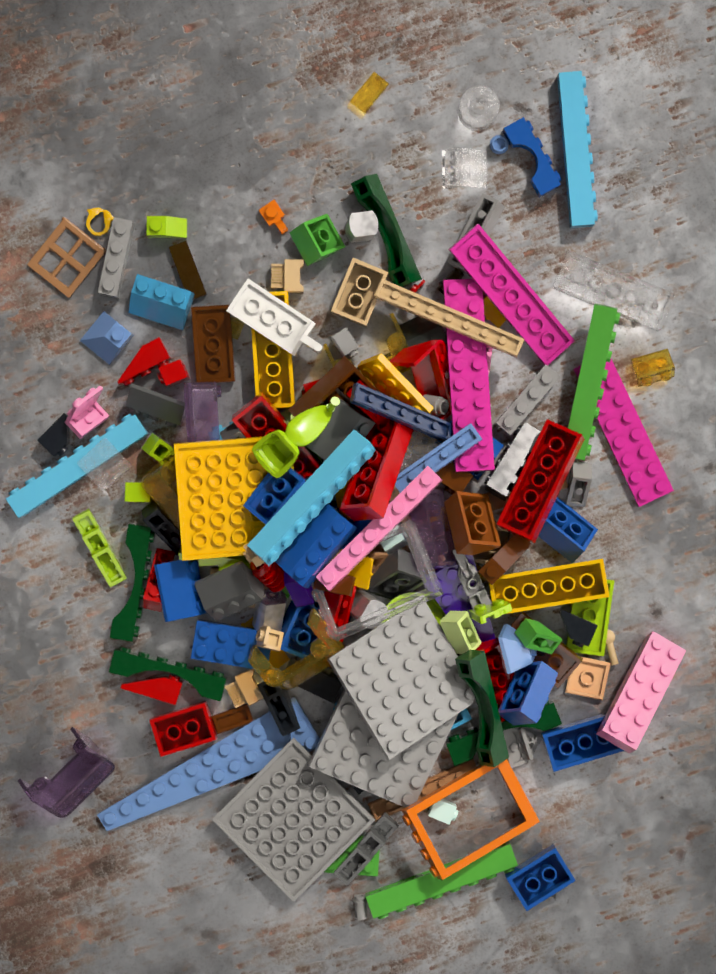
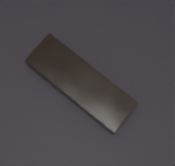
(187, 269)

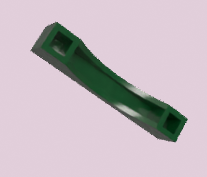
(400, 260)
(138, 542)
(207, 684)
(491, 742)
(464, 747)

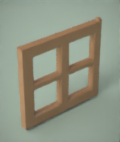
(67, 257)

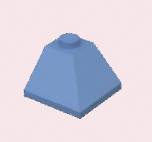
(106, 337)
(513, 651)

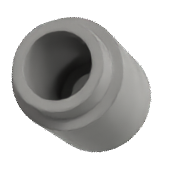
(439, 403)

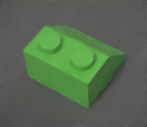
(317, 239)

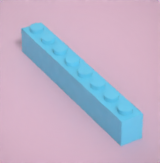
(575, 149)
(68, 471)
(311, 497)

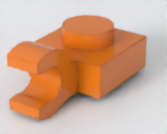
(273, 214)

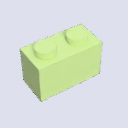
(460, 631)

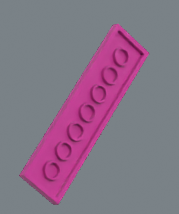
(511, 294)
(629, 440)

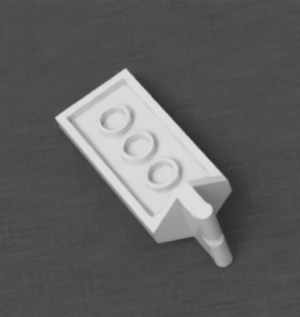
(273, 318)

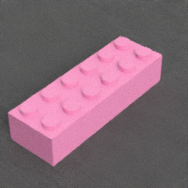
(641, 692)

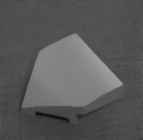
(520, 745)

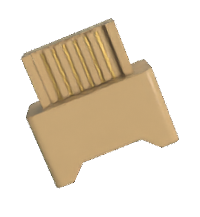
(287, 276)
(244, 689)

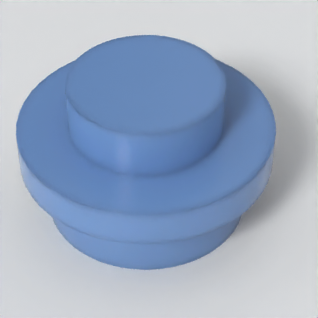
(499, 144)

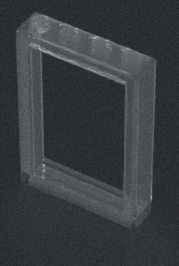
(426, 572)

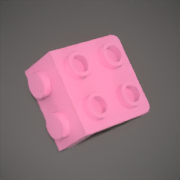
(86, 413)

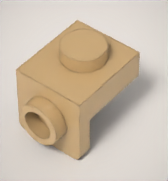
(269, 638)

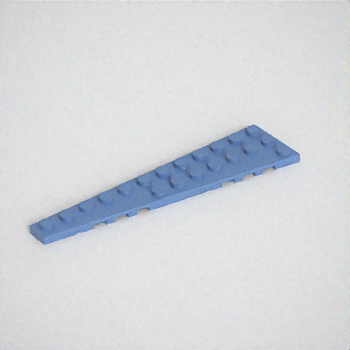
(226, 761)

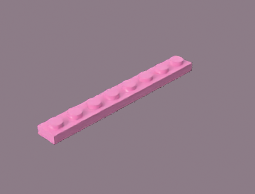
(378, 528)

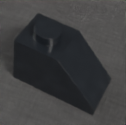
(56, 437)
(578, 629)

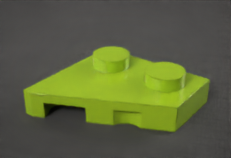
(493, 610)

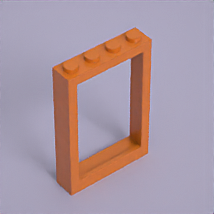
(420, 836)

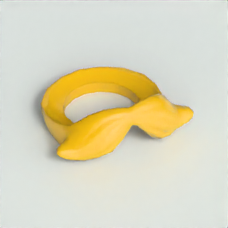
(107, 219)

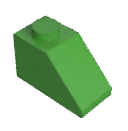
(537, 636)

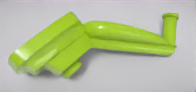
(280, 449)

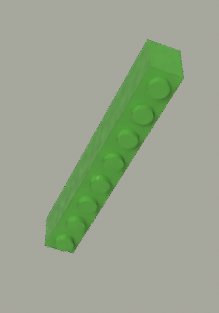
(592, 374)
(424, 886)

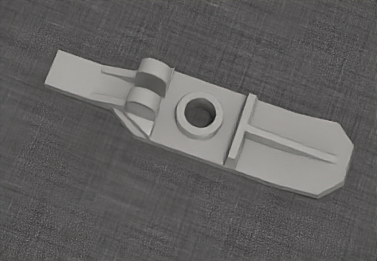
(467, 572)

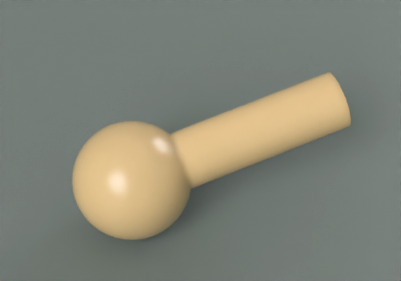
(610, 648)

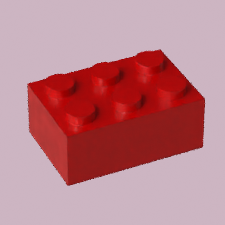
(183, 728)

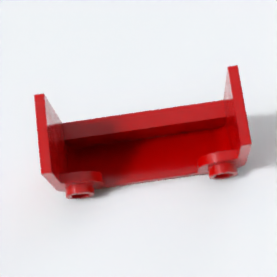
(429, 369)

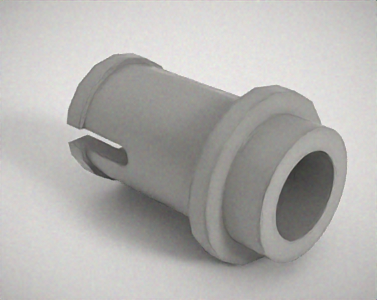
(360, 906)

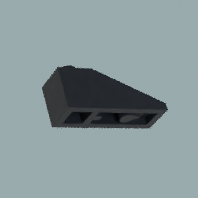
(162, 526)
(280, 708)

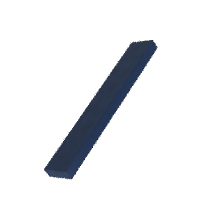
(400, 412)

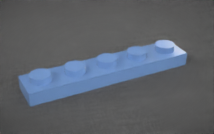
(440, 455)

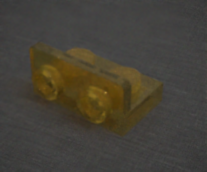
(653, 367)

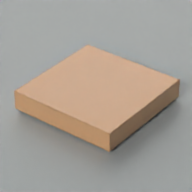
(589, 678)

